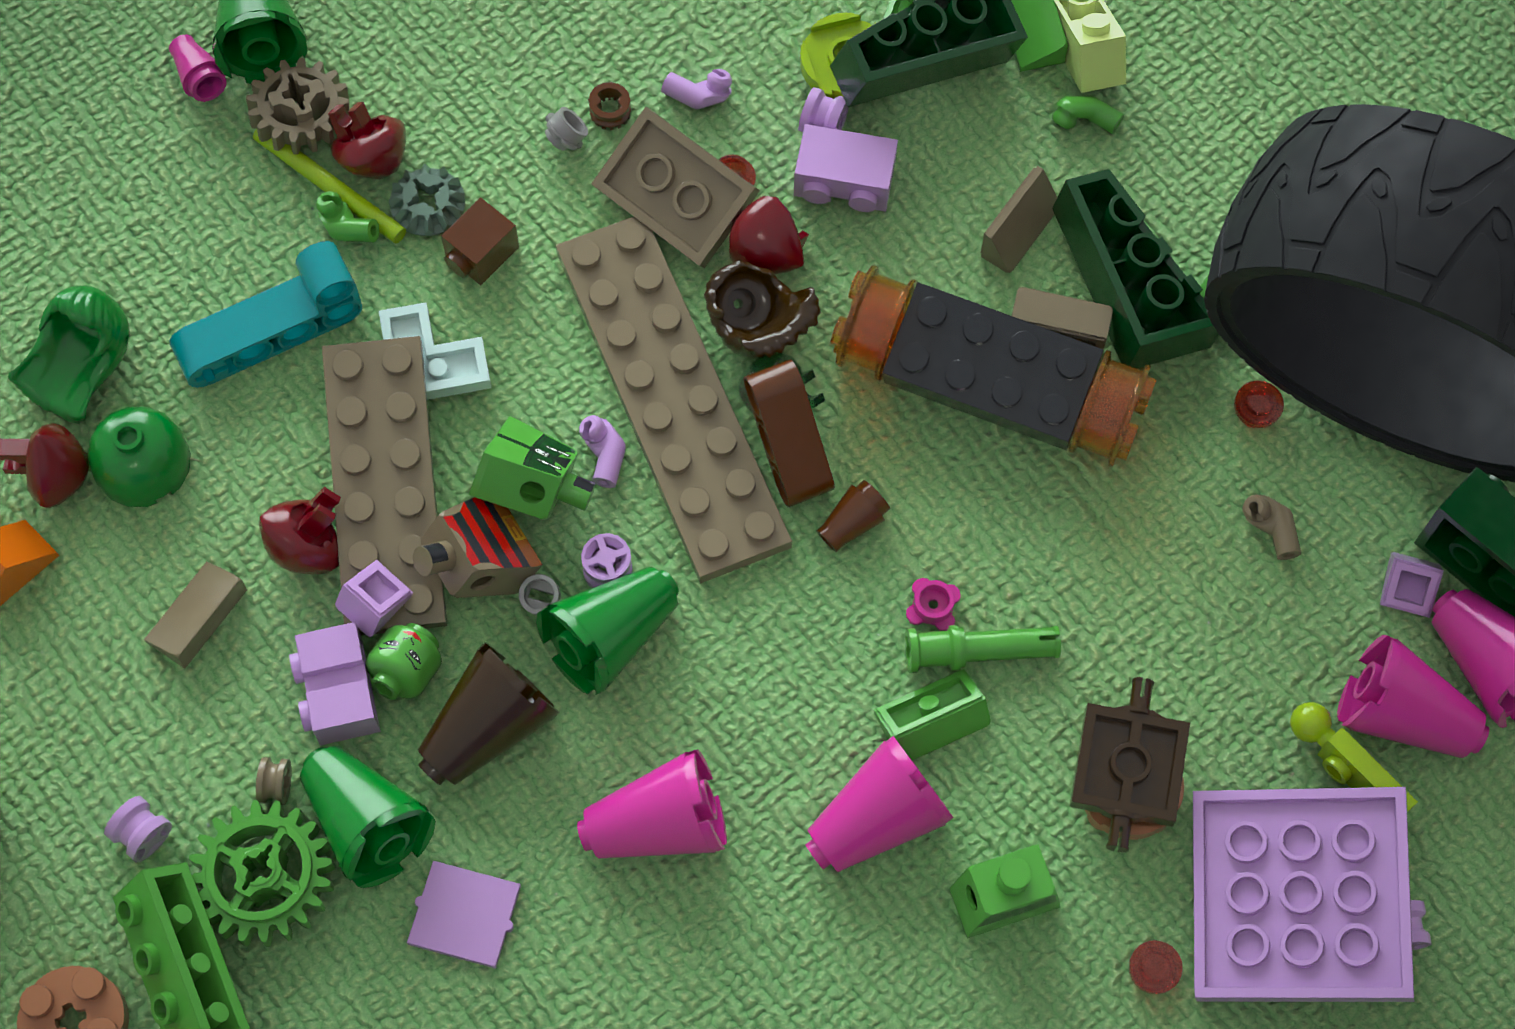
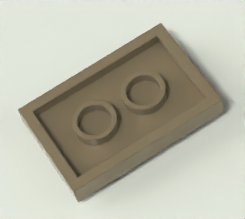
(675, 187)

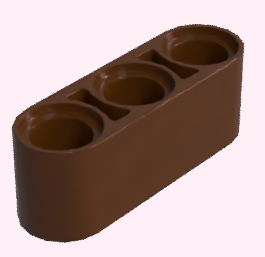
(789, 433)

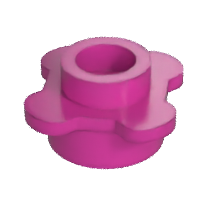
(933, 590)

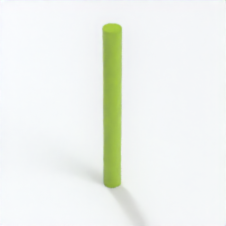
(328, 182)

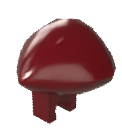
(367, 144)
(767, 237)
(52, 463)
(302, 534)

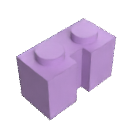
(845, 168)
(336, 683)

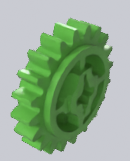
(268, 853)

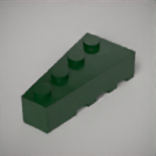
(927, 46)
(1131, 270)

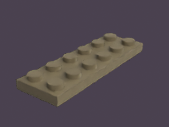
(383, 466)

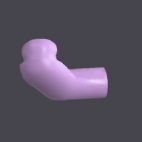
(701, 94)
(606, 446)

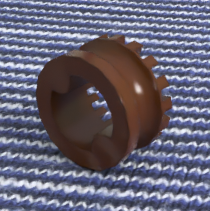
(609, 119)

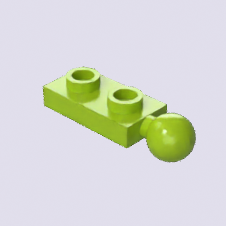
(1341, 754)

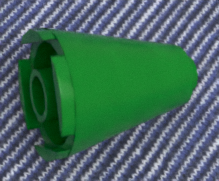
(256, 36)
(606, 626)
(364, 816)

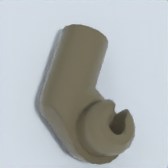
(1276, 521)

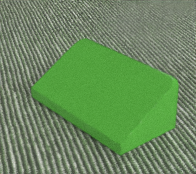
(1046, 37)
(935, 714)

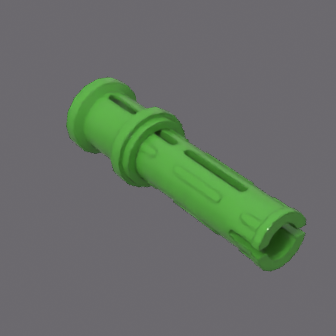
(957, 647)

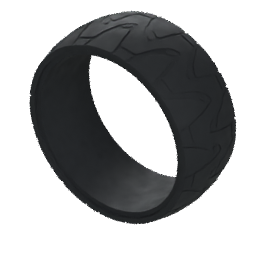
(1381, 279)

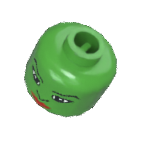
(403, 661)

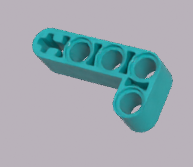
(270, 321)

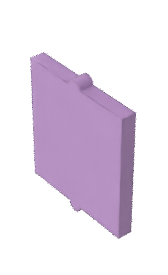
(464, 914)

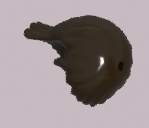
(767, 311)

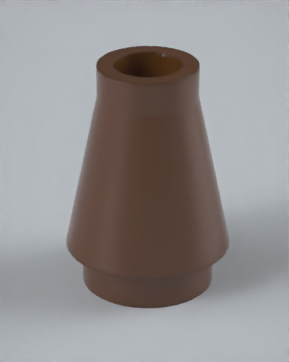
(854, 515)

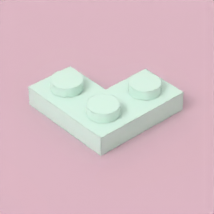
(448, 367)

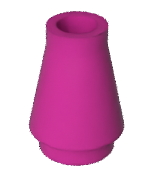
(196, 69)

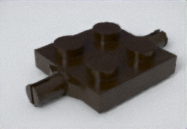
(1130, 764)

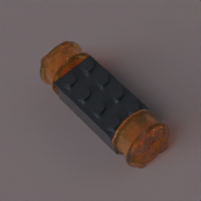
(992, 365)

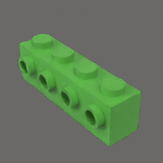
(177, 951)

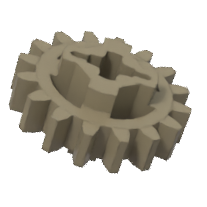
(278, 116)

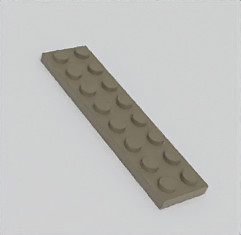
(673, 399)

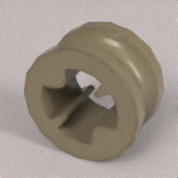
(273, 780)

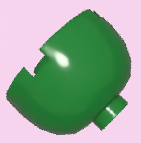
(138, 456)

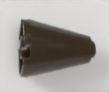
(483, 718)

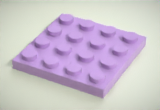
(1302, 895)

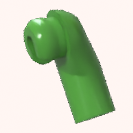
(1089, 108)
(341, 222)

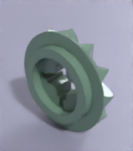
(420, 217)

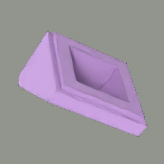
(1411, 584)
(372, 598)

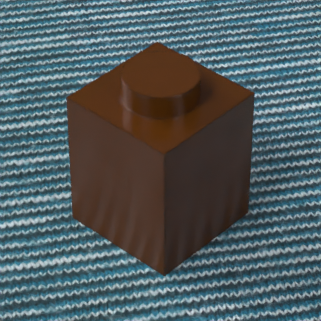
(479, 242)

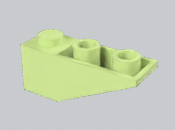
(1094, 44)

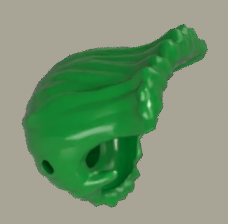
(75, 353)

